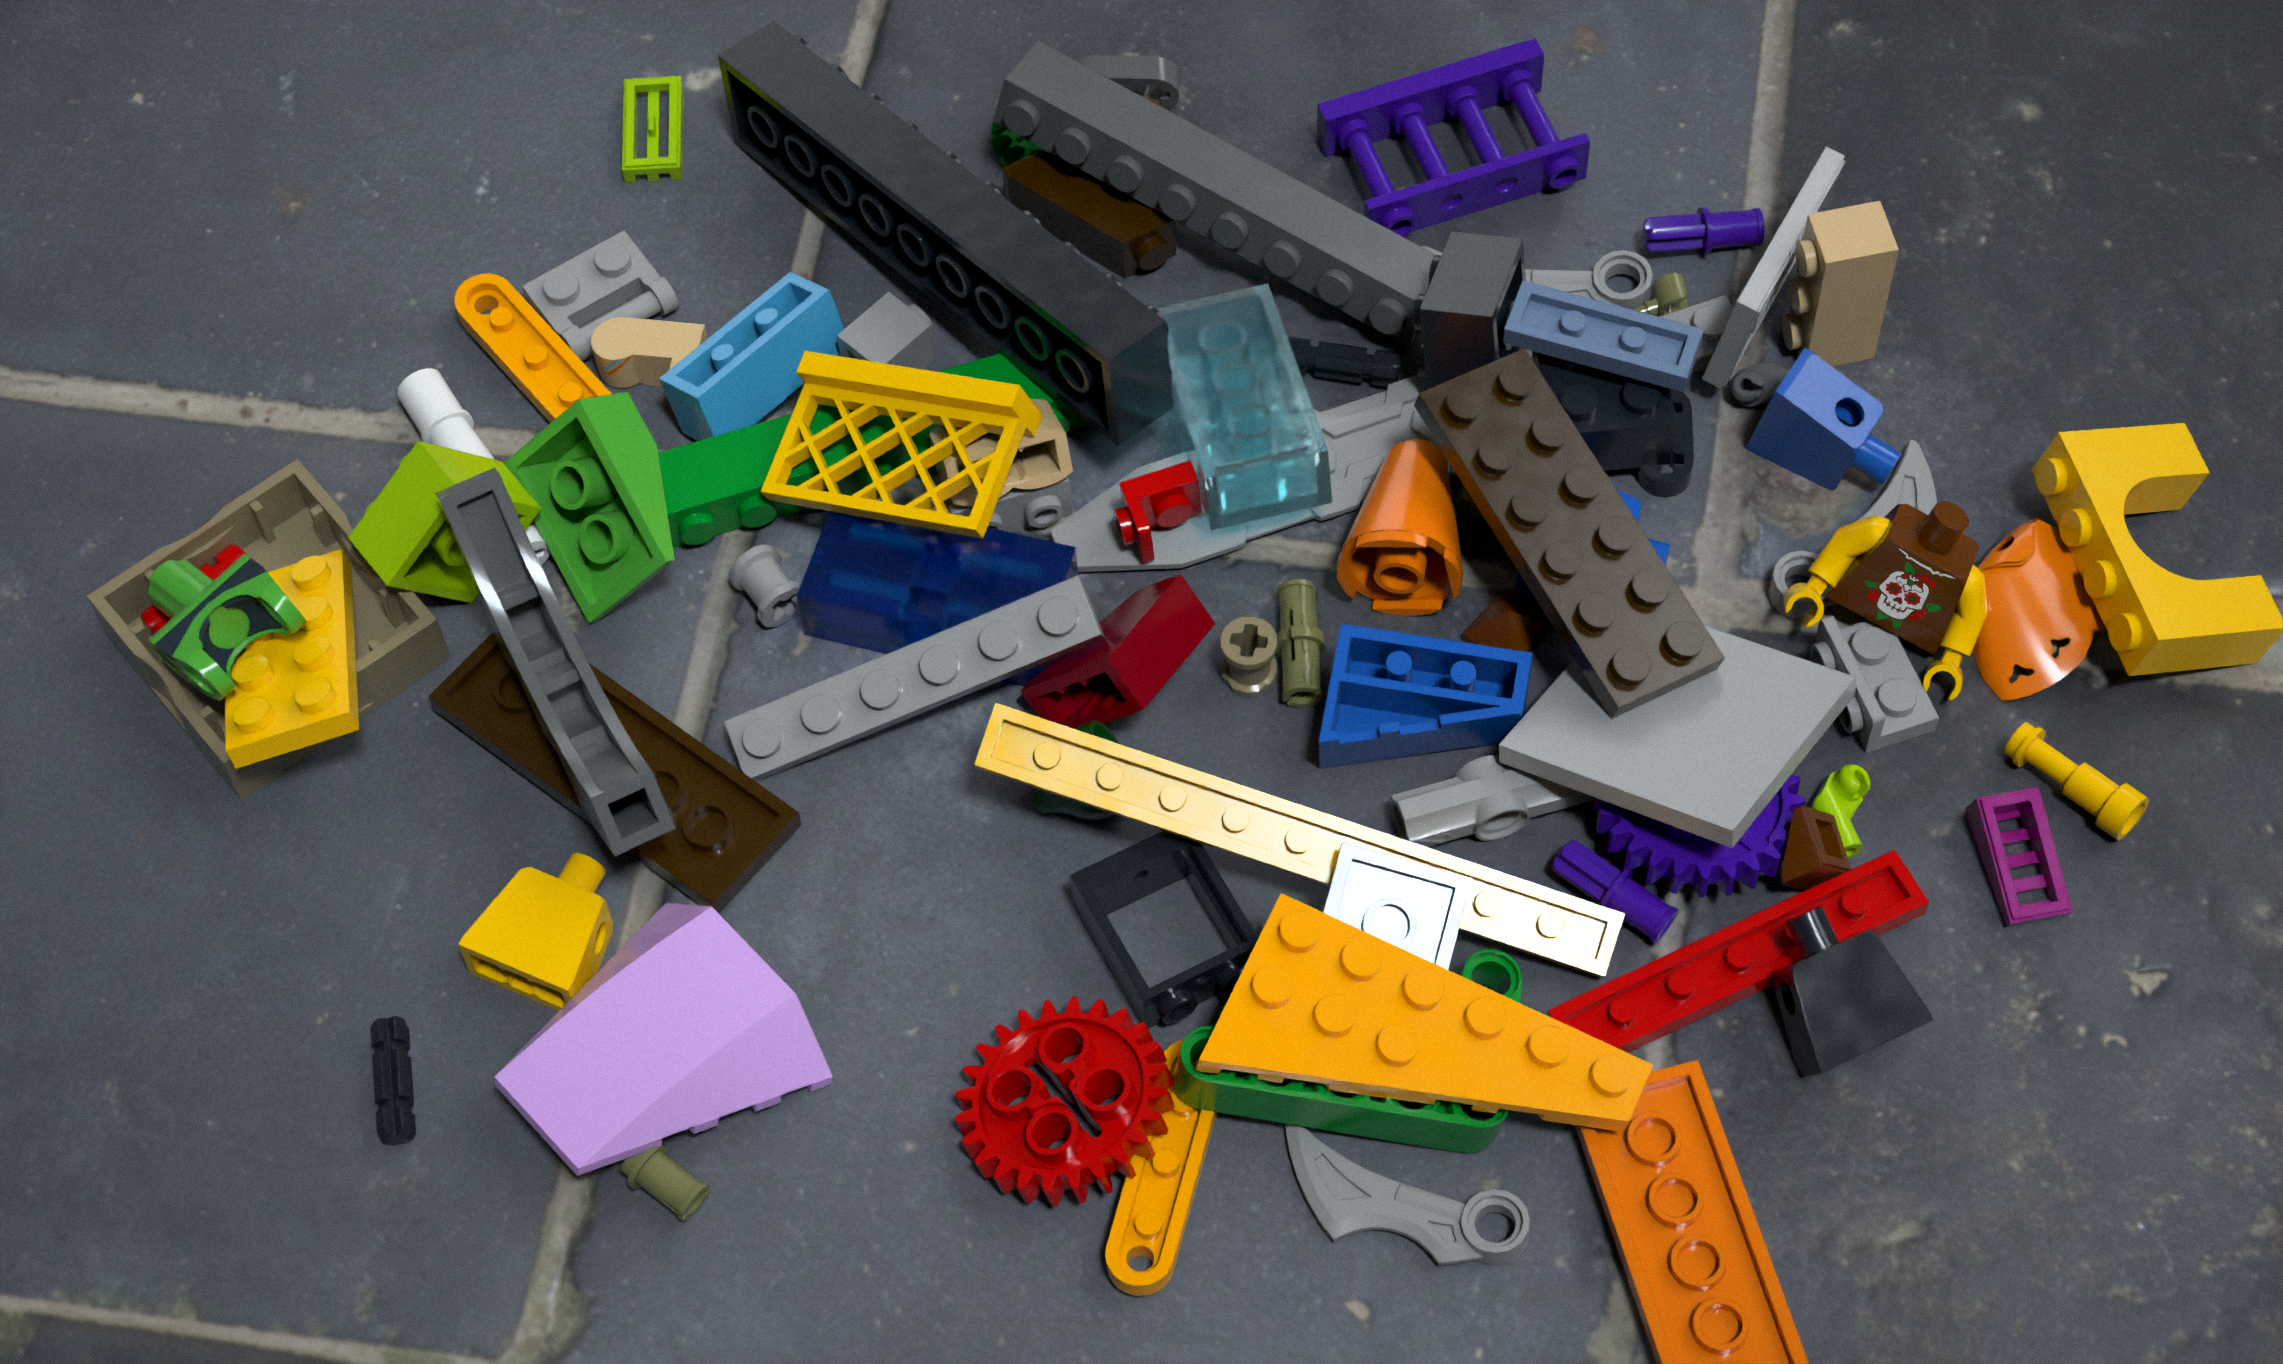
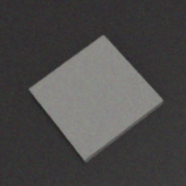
(1695, 755)

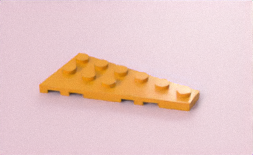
(1390, 1025)

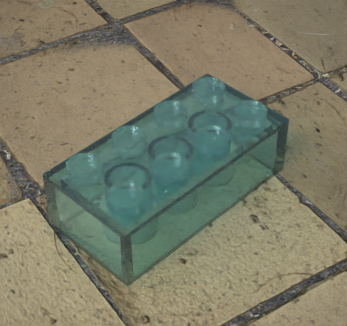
(1244, 409)

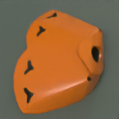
(2031, 600)

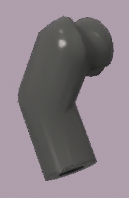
(1757, 383)

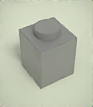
(890, 335)

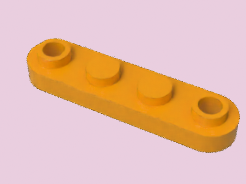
(524, 345)
(1160, 1196)

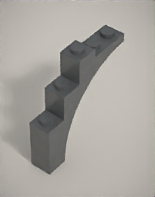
(538, 643)

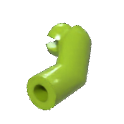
(1841, 797)

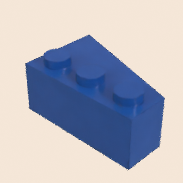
(1417, 696)

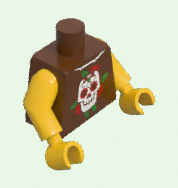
(1908, 577)

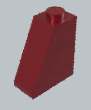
(1127, 668)

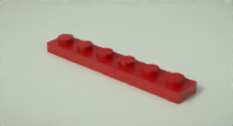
(1739, 957)

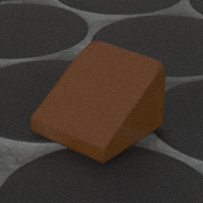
(1813, 850)

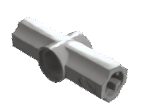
(1479, 800)

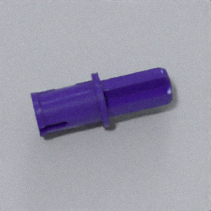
(1703, 230)
(1614, 890)

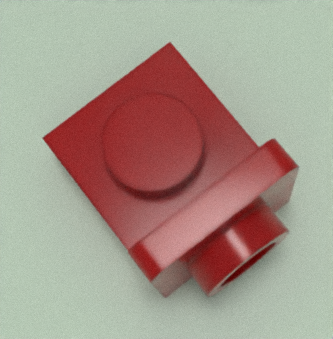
(1154, 501)

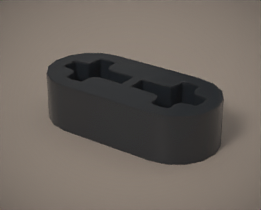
(1682, 457)

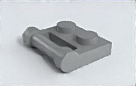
(596, 284)

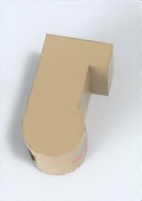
(642, 349)

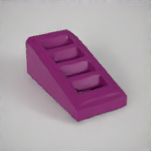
(1990, 842)

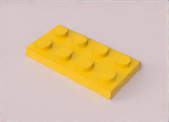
(300, 684)

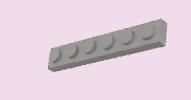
(914, 679)

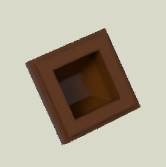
(1506, 626)

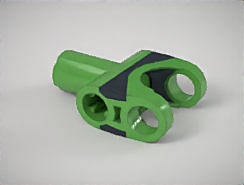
(216, 619)

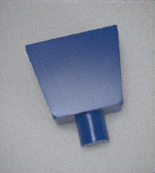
(1822, 426)

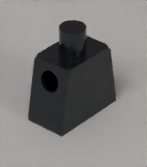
(1841, 995)

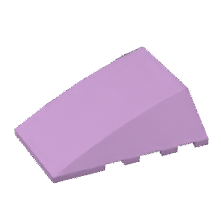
(663, 1043)

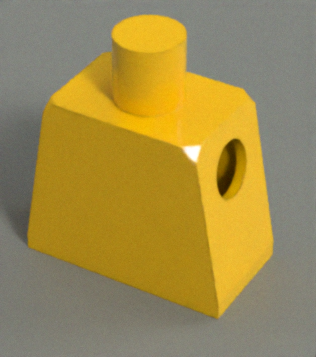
(543, 933)

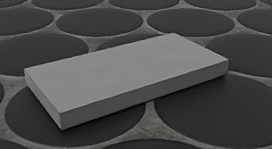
(1772, 270)

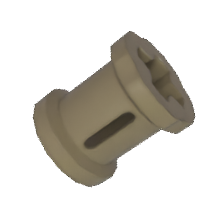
(1248, 656)

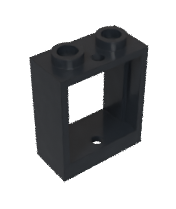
(1138, 873)

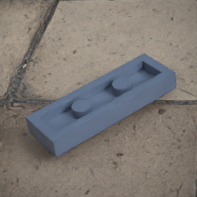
(1603, 336)

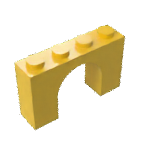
(2150, 614)

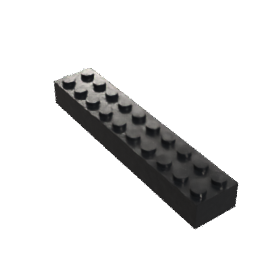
(950, 233)

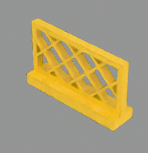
(921, 398)

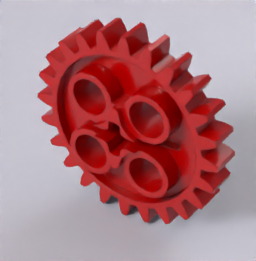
(1015, 1139)

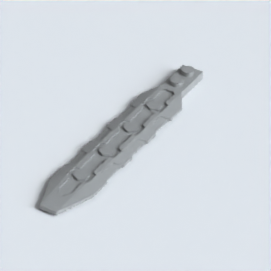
(1357, 444)

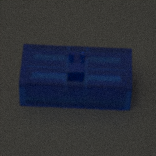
(900, 583)

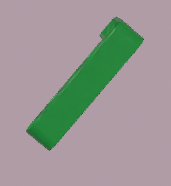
(1314, 1106)

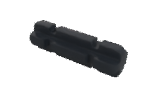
(1346, 362)
(393, 1080)

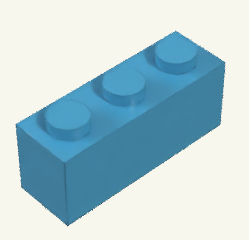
(752, 359)

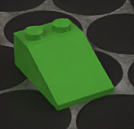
(599, 500)

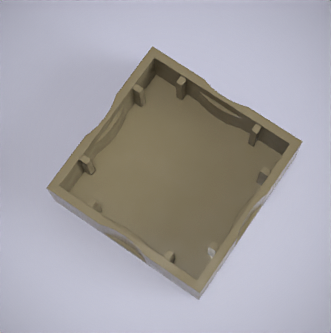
(276, 527)

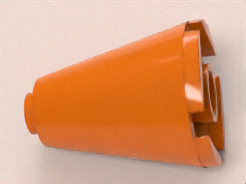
(1405, 535)

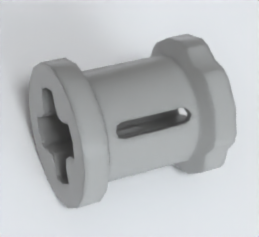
(767, 584)

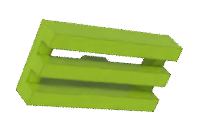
(653, 164)

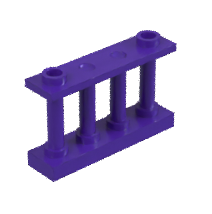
(1437, 96)

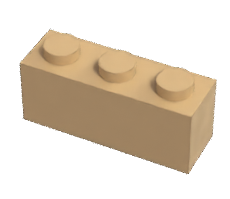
(1841, 284)

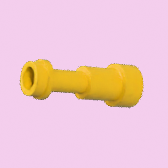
(2113, 805)

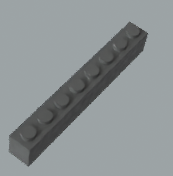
(1216, 190)

